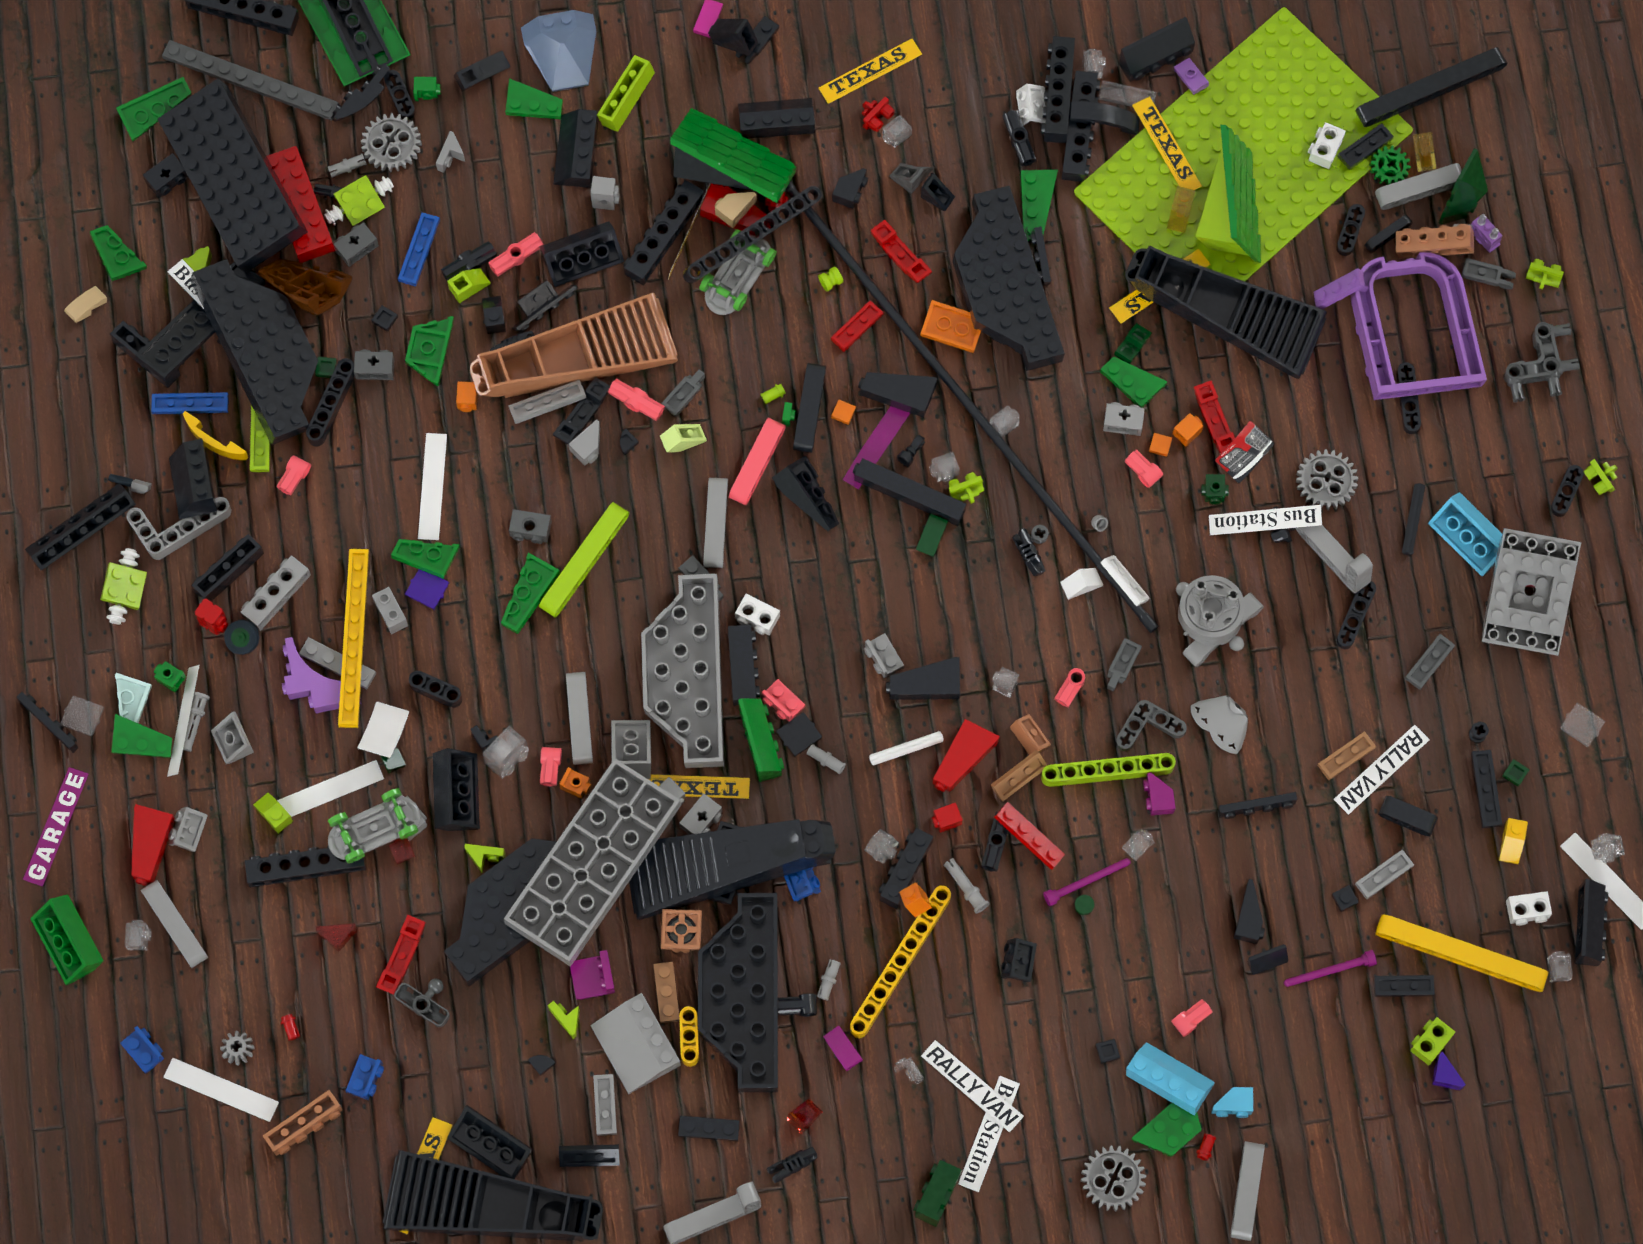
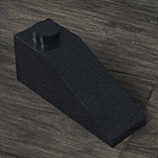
(1250, 919)

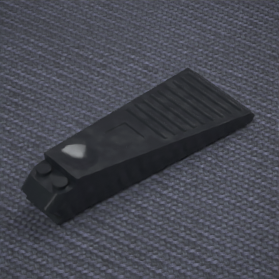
(1241, 313)
(724, 861)
(467, 1201)

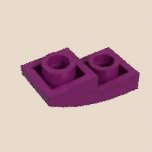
(842, 1048)

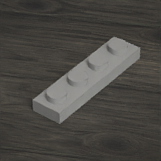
(547, 401)
(332, 660)

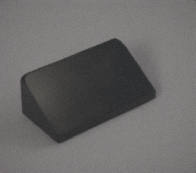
(1268, 959)

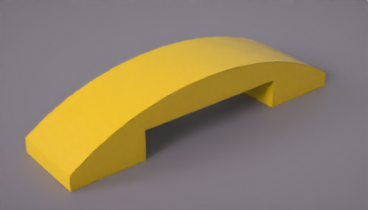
(230, 451)

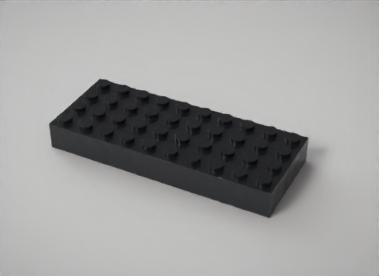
(232, 175)

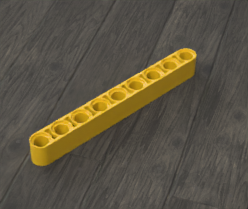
(1462, 953)
(896, 970)

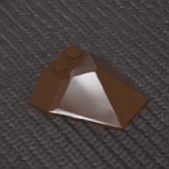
(307, 287)

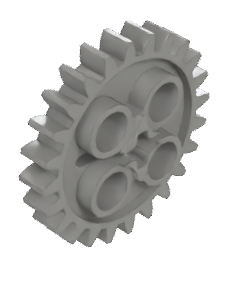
(405, 150)
(1330, 463)
(1129, 1186)

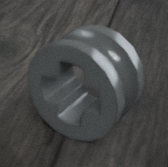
(1042, 529)

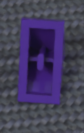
(1446, 1075)

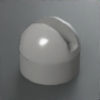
(1099, 523)

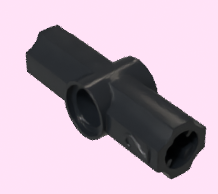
(1022, 147)
(469, 260)
(994, 852)

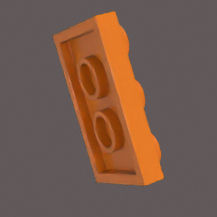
(950, 327)

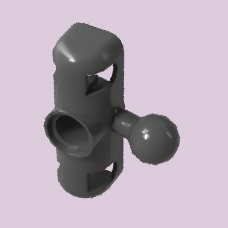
(432, 1010)

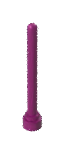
(1053, 896)
(1367, 958)

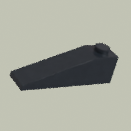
(801, 486)

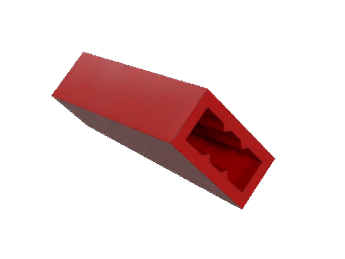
(716, 192)
(965, 752)
(149, 842)

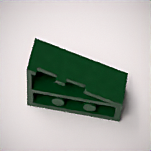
(937, 1192)

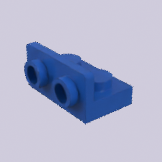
(802, 884)
(142, 1050)
(364, 1077)

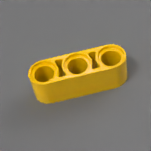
(686, 1027)

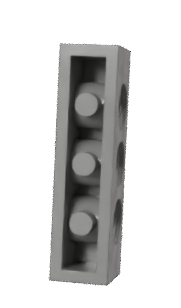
(275, 602)

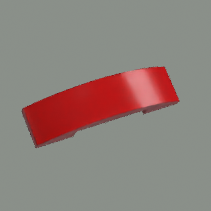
(899, 252)
(1213, 415)
(402, 955)

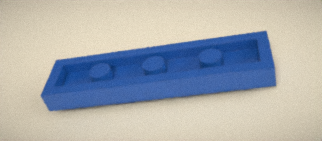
(418, 249)
(190, 402)

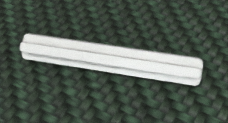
(906, 748)

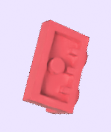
(782, 700)

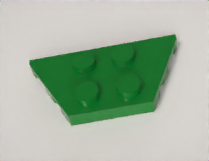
(429, 348)
(1169, 1130)

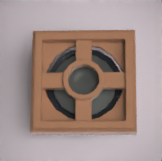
(681, 931)

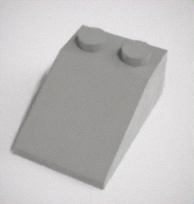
(632, 744)

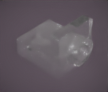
(1138, 844)
(912, 1071)

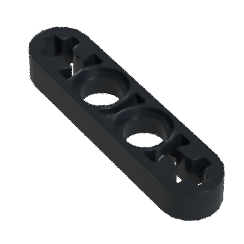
(1409, 399)
(1355, 614)

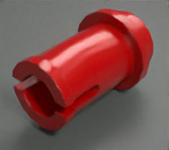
(290, 1026)
(1206, 1147)

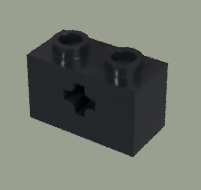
(168, 167)

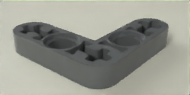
(1149, 717)

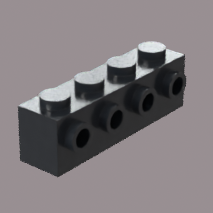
(131, 342)
(228, 568)
(742, 663)
(906, 868)

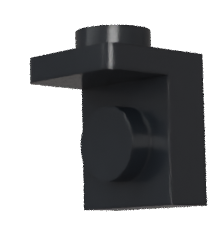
(481, 738)

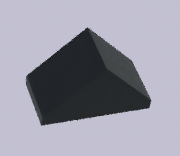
(936, 193)

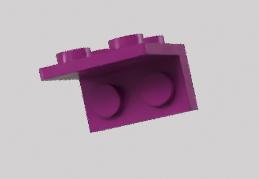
(592, 976)

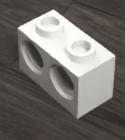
(1329, 146)
(760, 610)
(1527, 903)

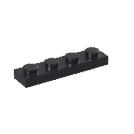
(43, 716)
(1486, 788)
(1250, 806)

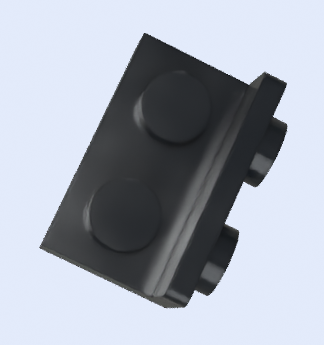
(1018, 960)

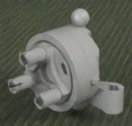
(1212, 615)

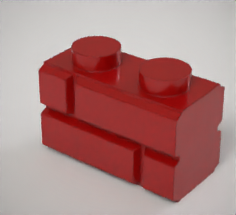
(211, 617)

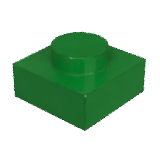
(788, 414)

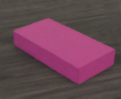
(709, 14)

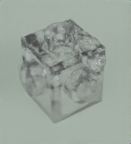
(882, 846)
(1607, 847)

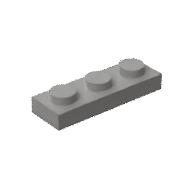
(1384, 874)
(605, 1104)

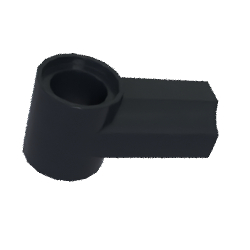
(804, 1005)

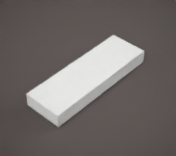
(1125, 580)

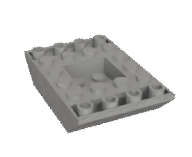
(1536, 619)

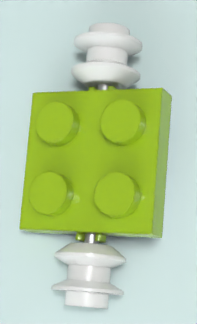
(358, 200)
(123, 586)

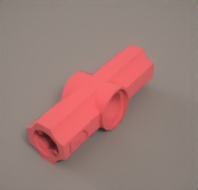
(506, 261)
(636, 399)

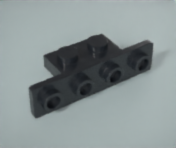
(540, 300)

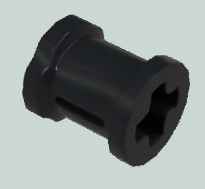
(1484, 732)

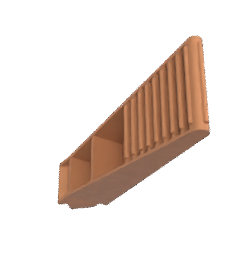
(598, 346)

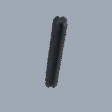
(1413, 519)

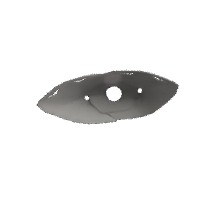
(1222, 719)

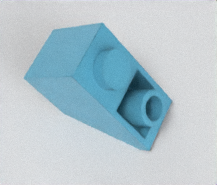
(1236, 1101)

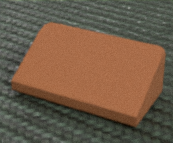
(1029, 735)

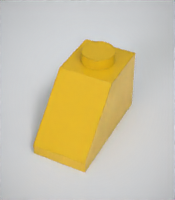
(1513, 840)

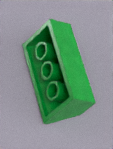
(759, 738)
(66, 939)

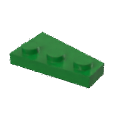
(531, 102)
(115, 255)
(426, 556)
(139, 740)

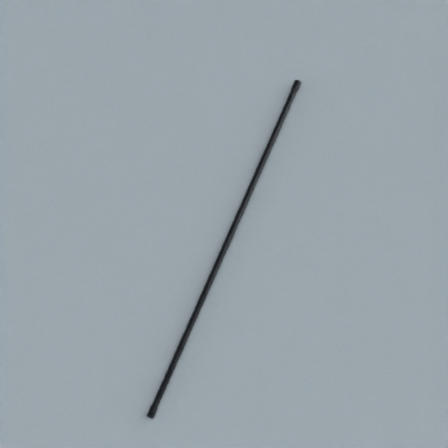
(1143, 616)

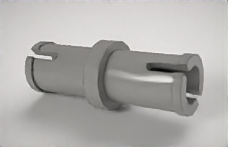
(347, 165)
(826, 759)
(828, 979)

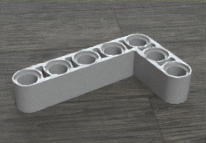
(177, 529)
(1353, 572)
(714, 1215)

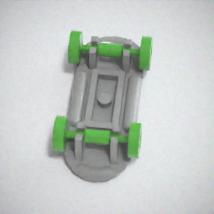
(734, 279)
(373, 827)

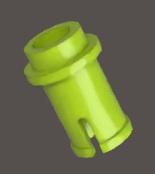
(773, 393)

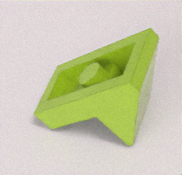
(479, 853)
(568, 1021)

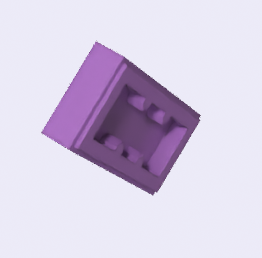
(1191, 76)

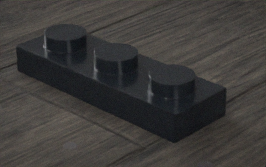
(1365, 146)
(1040, 255)
(1404, 985)
(709, 1128)
(589, 1155)

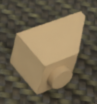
(734, 206)

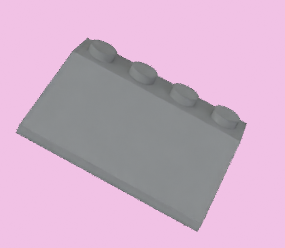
(635, 1044)

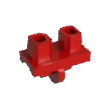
(874, 111)

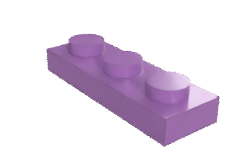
(1339, 289)

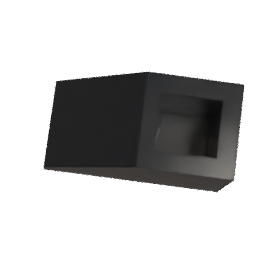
(849, 187)

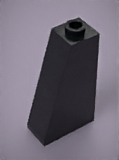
(899, 391)
(931, 681)

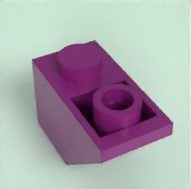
(1160, 796)

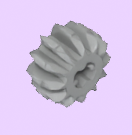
(242, 1052)

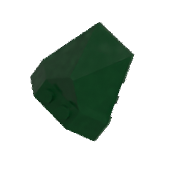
(1466, 192)

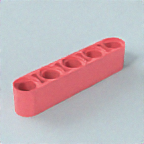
(757, 461)

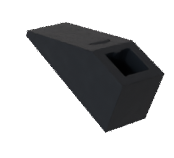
(481, 70)

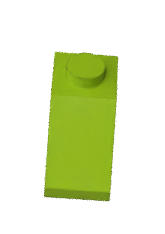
(273, 812)

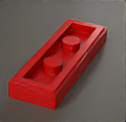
(857, 326)

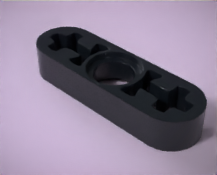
(400, 87)
(1349, 222)
(1388, 233)
(1567, 477)

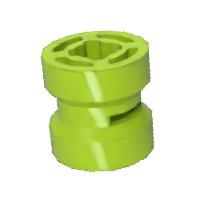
(832, 278)

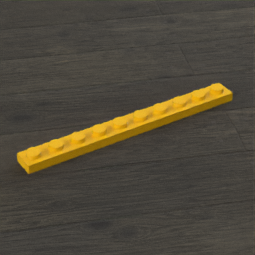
(353, 638)

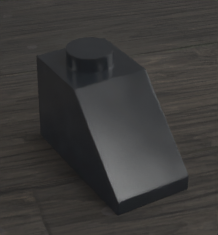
(493, 315)

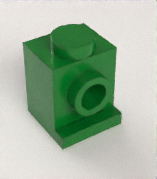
(426, 88)
(172, 681)

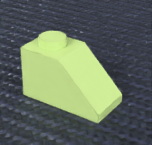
(682, 437)

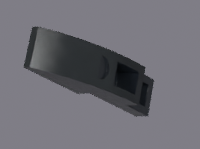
(359, 100)

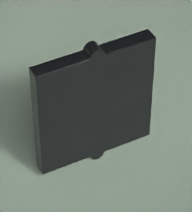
(799, 734)

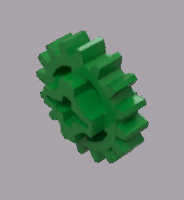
(1394, 160)

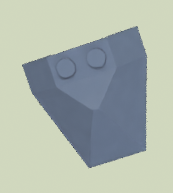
(562, 47)

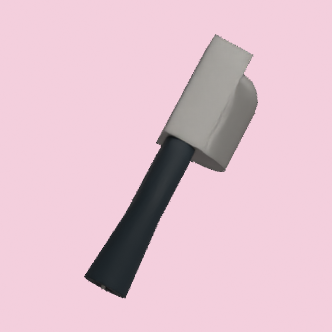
(136, 485)

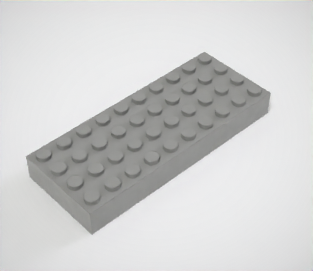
(592, 862)

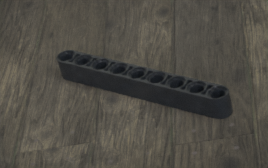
(1431, 87)
(746, 240)

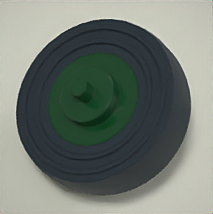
(241, 637)

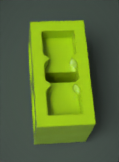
(1435, 1043)

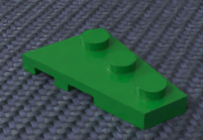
(1132, 381)

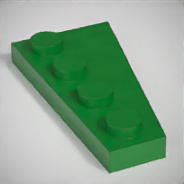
(145, 110)
(1036, 194)
(529, 591)

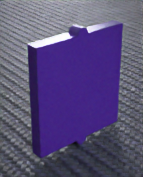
(427, 589)

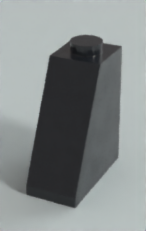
(734, 35)

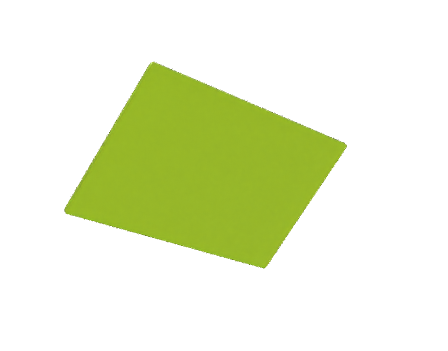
(1275, 99)

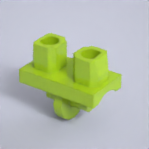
(1544, 275)
(1594, 470)
(968, 489)

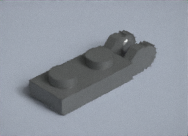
(1487, 273)

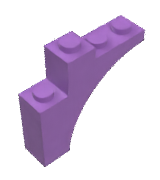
(304, 682)

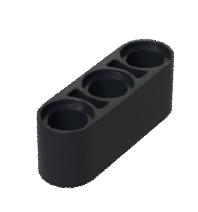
(440, 696)
(1408, 816)

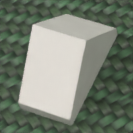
(1081, 582)

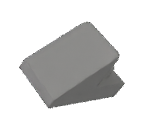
(449, 151)

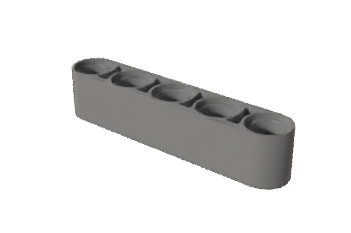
(1418, 186)
(715, 522)
(579, 718)
(174, 923)
(1247, 1191)

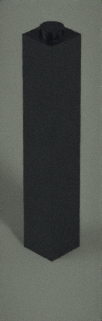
(909, 491)

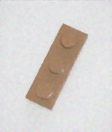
(1346, 756)
(1019, 776)
(666, 992)

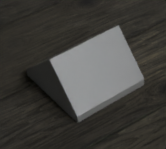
(231, 739)

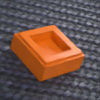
(843, 412)
(1160, 444)

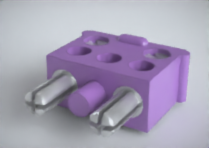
(1486, 233)

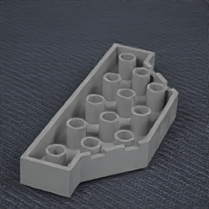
(685, 671)

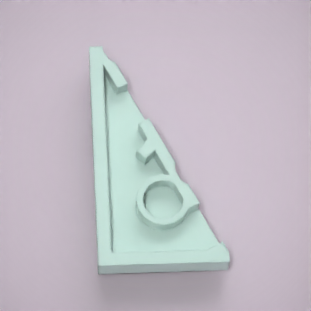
(131, 696)

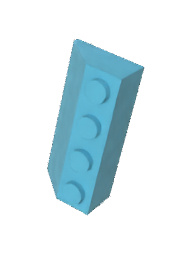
(1468, 532)
(1169, 1078)

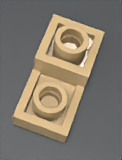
(85, 303)

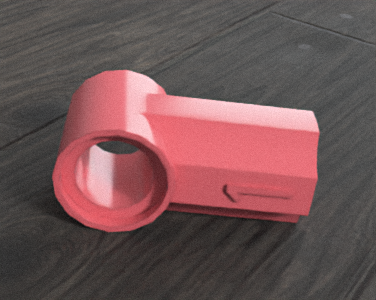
(295, 471)
(1147, 472)
(1069, 688)
(550, 763)
(1188, 1020)

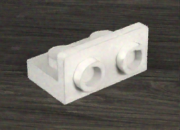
(1031, 103)

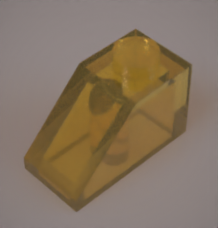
(1424, 151)
(1181, 209)

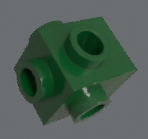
(1214, 488)

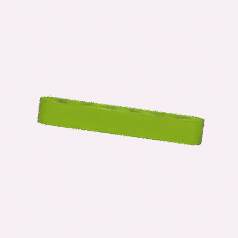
(584, 559)
(1100, 775)

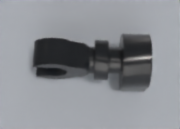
(906, 457)

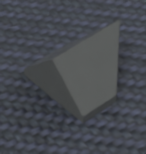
(910, 176)

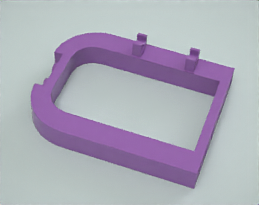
(1458, 317)

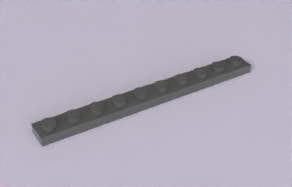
(250, 80)

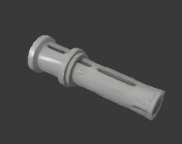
(198, 712)
(971, 893)

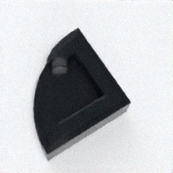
(627, 441)
(541, 1063)

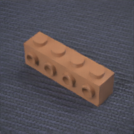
(1439, 241)
(302, 1123)

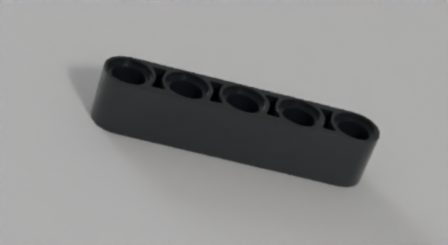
(809, 407)
(330, 411)

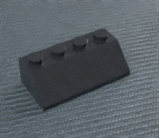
(1157, 50)
(776, 118)
(576, 148)
(582, 253)
(192, 480)
(456, 790)
(1591, 923)

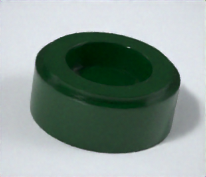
(1084, 905)

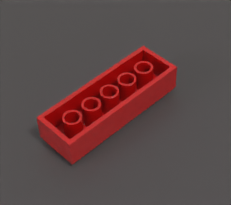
(296, 183)

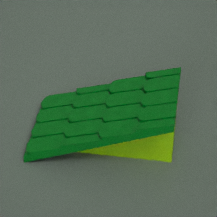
(1230, 209)

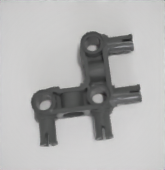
(1547, 356)

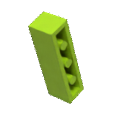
(626, 93)

